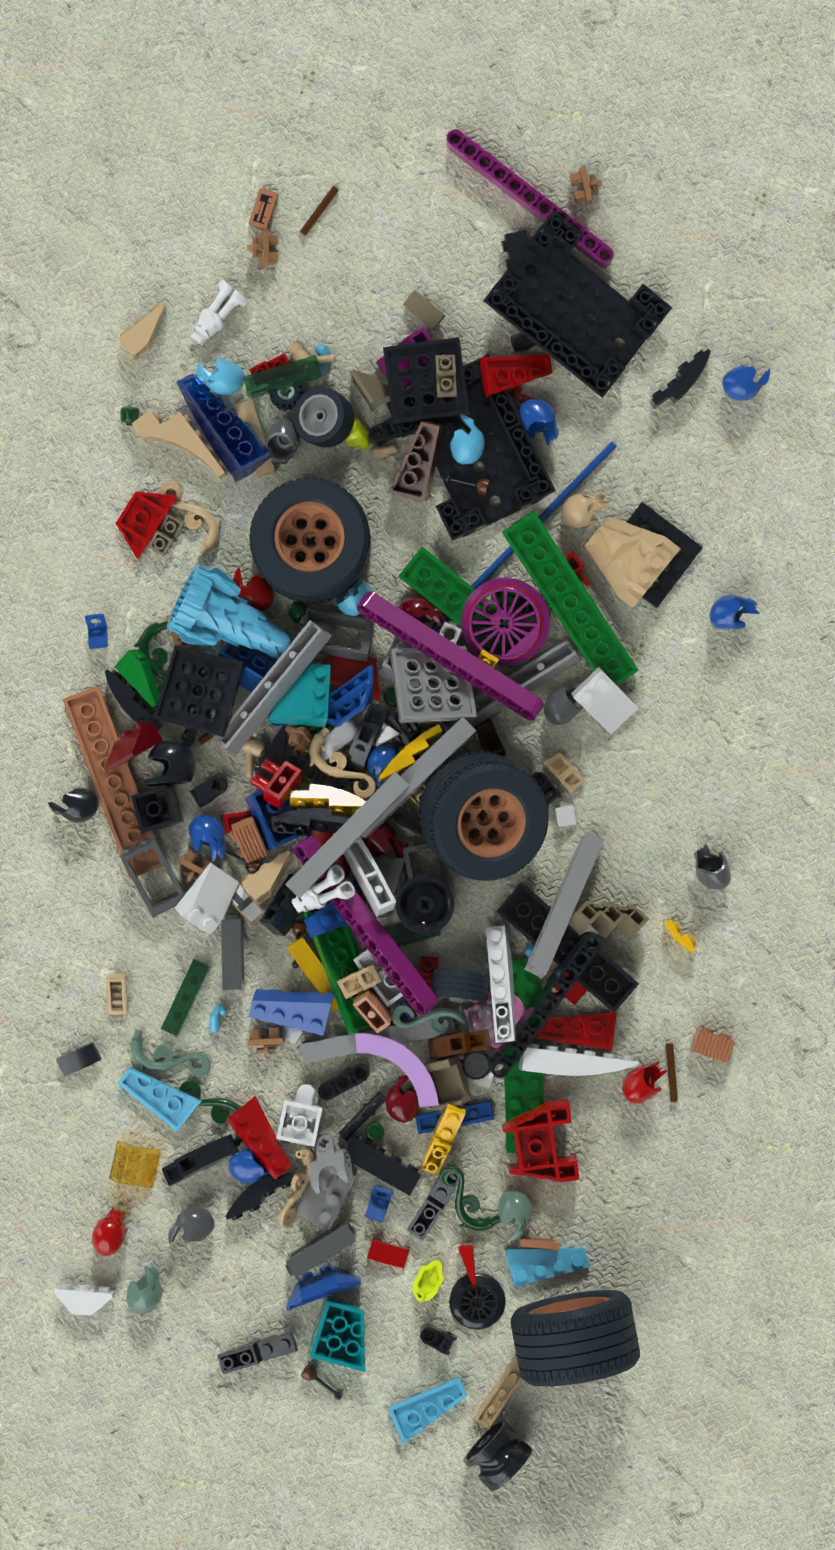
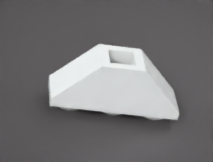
(83, 1299)

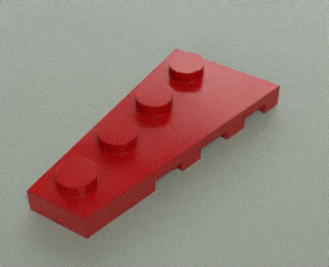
(511, 371)
(582, 1030)
(259, 1136)

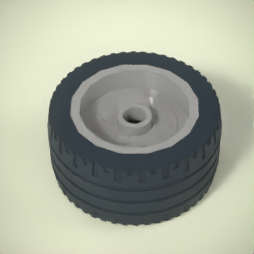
(323, 417)
(460, 986)

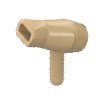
(298, 353)
(252, 747)

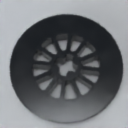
(494, 1289)

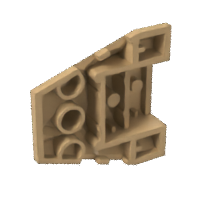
(629, 557)

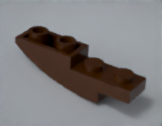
(459, 1043)

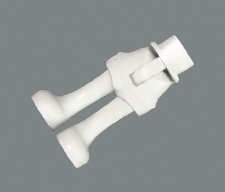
(209, 321)
(316, 900)

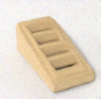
(120, 977)

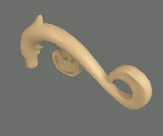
(194, 510)
(316, 758)
(298, 1184)

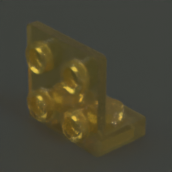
(134, 1165)

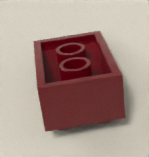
(133, 744)

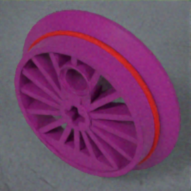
(530, 643)

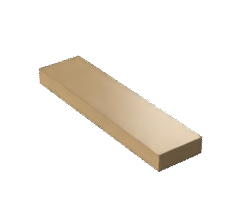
(247, 412)
(499, 1395)

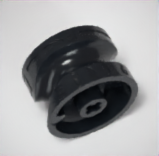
(424, 919)
(498, 1455)

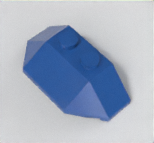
(351, 698)
(320, 1285)

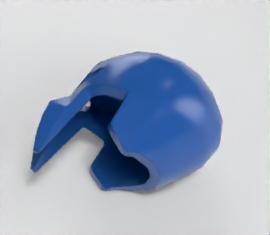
(740, 385)
(538, 415)
(725, 612)
(379, 760)
(209, 832)
(245, 1167)

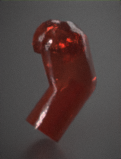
(516, 394)

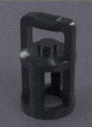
(412, 729)

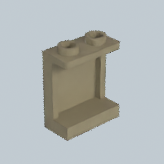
(449, 1082)

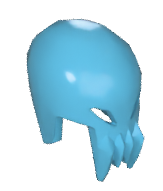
(226, 378)
(467, 447)

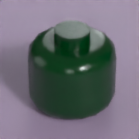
(129, 415)
(296, 611)
(390, 697)
(374, 1131)

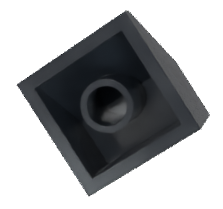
(157, 808)

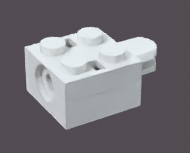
(300, 1117)

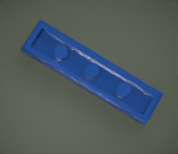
(474, 1114)

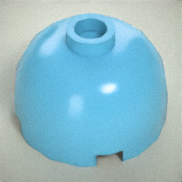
(352, 597)

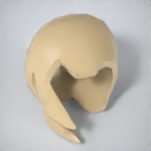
(576, 513)

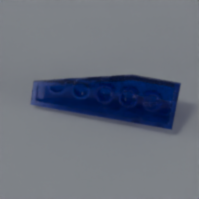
(227, 434)

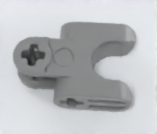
(329, 1161)

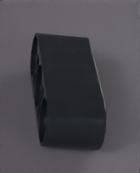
(335, 1086)

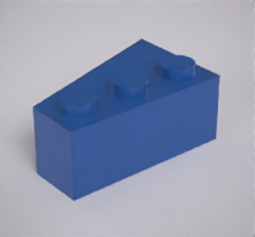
(326, 918)

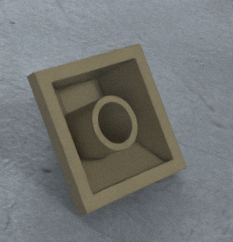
(371, 388)

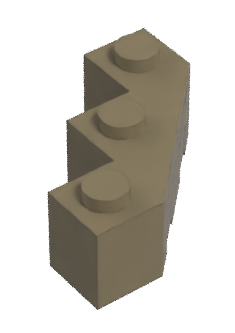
(607, 917)

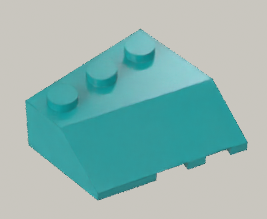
(305, 700)
(339, 1335)

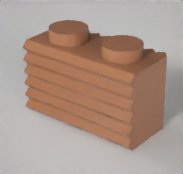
(249, 839)
(373, 1009)
(712, 1045)

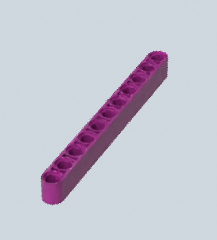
(524, 190)
(450, 655)
(376, 939)

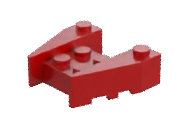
(537, 1144)

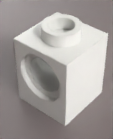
(452, 626)

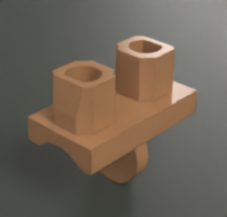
(581, 177)
(260, 248)
(299, 737)
(188, 861)
(274, 1038)

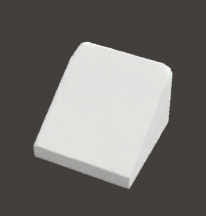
(387, 734)
(565, 816)
(291, 1034)

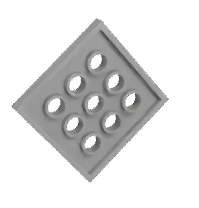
(427, 711)

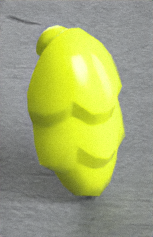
(358, 436)
(428, 1281)

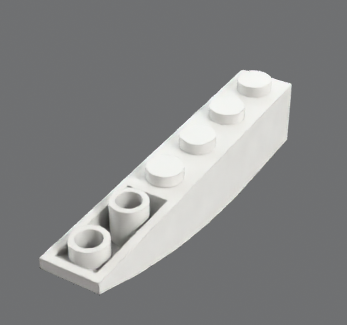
(369, 878)
(501, 983)
(571, 1063)

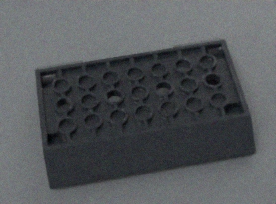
(560, 324)
(508, 460)

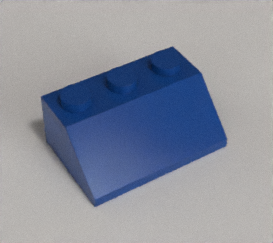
(256, 662)
(262, 813)

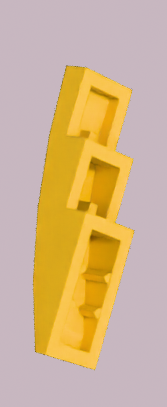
(405, 758)
(311, 967)

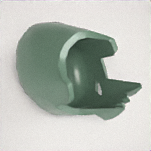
(515, 1207)
(146, 1293)

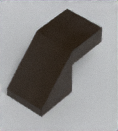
(489, 738)

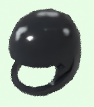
(177, 763)

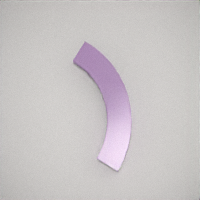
(404, 1059)

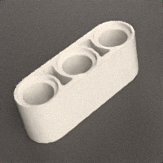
(338, 738)

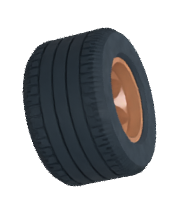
(313, 502)
(515, 836)
(575, 1338)

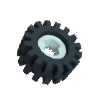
(287, 402)

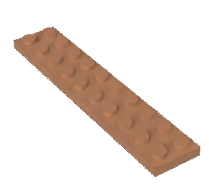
(96, 738)

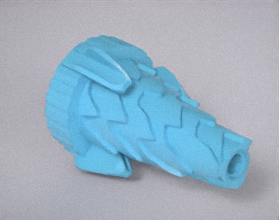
(213, 611)

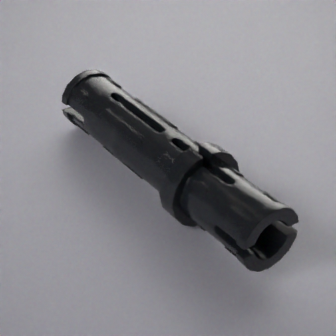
(346, 1132)

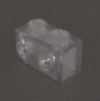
(481, 1018)

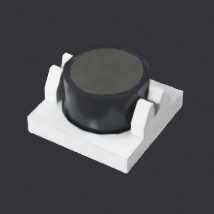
(476, 1066)

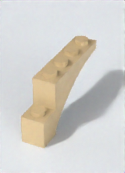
(180, 434)

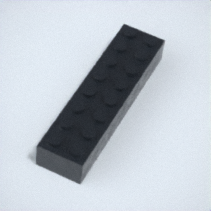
(601, 976)

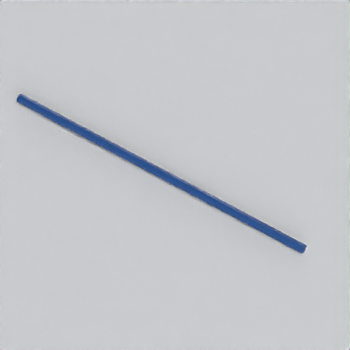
(543, 516)

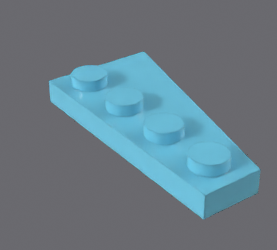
(162, 1099)
(540, 1264)
(421, 1409)

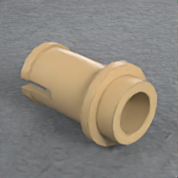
(384, 451)

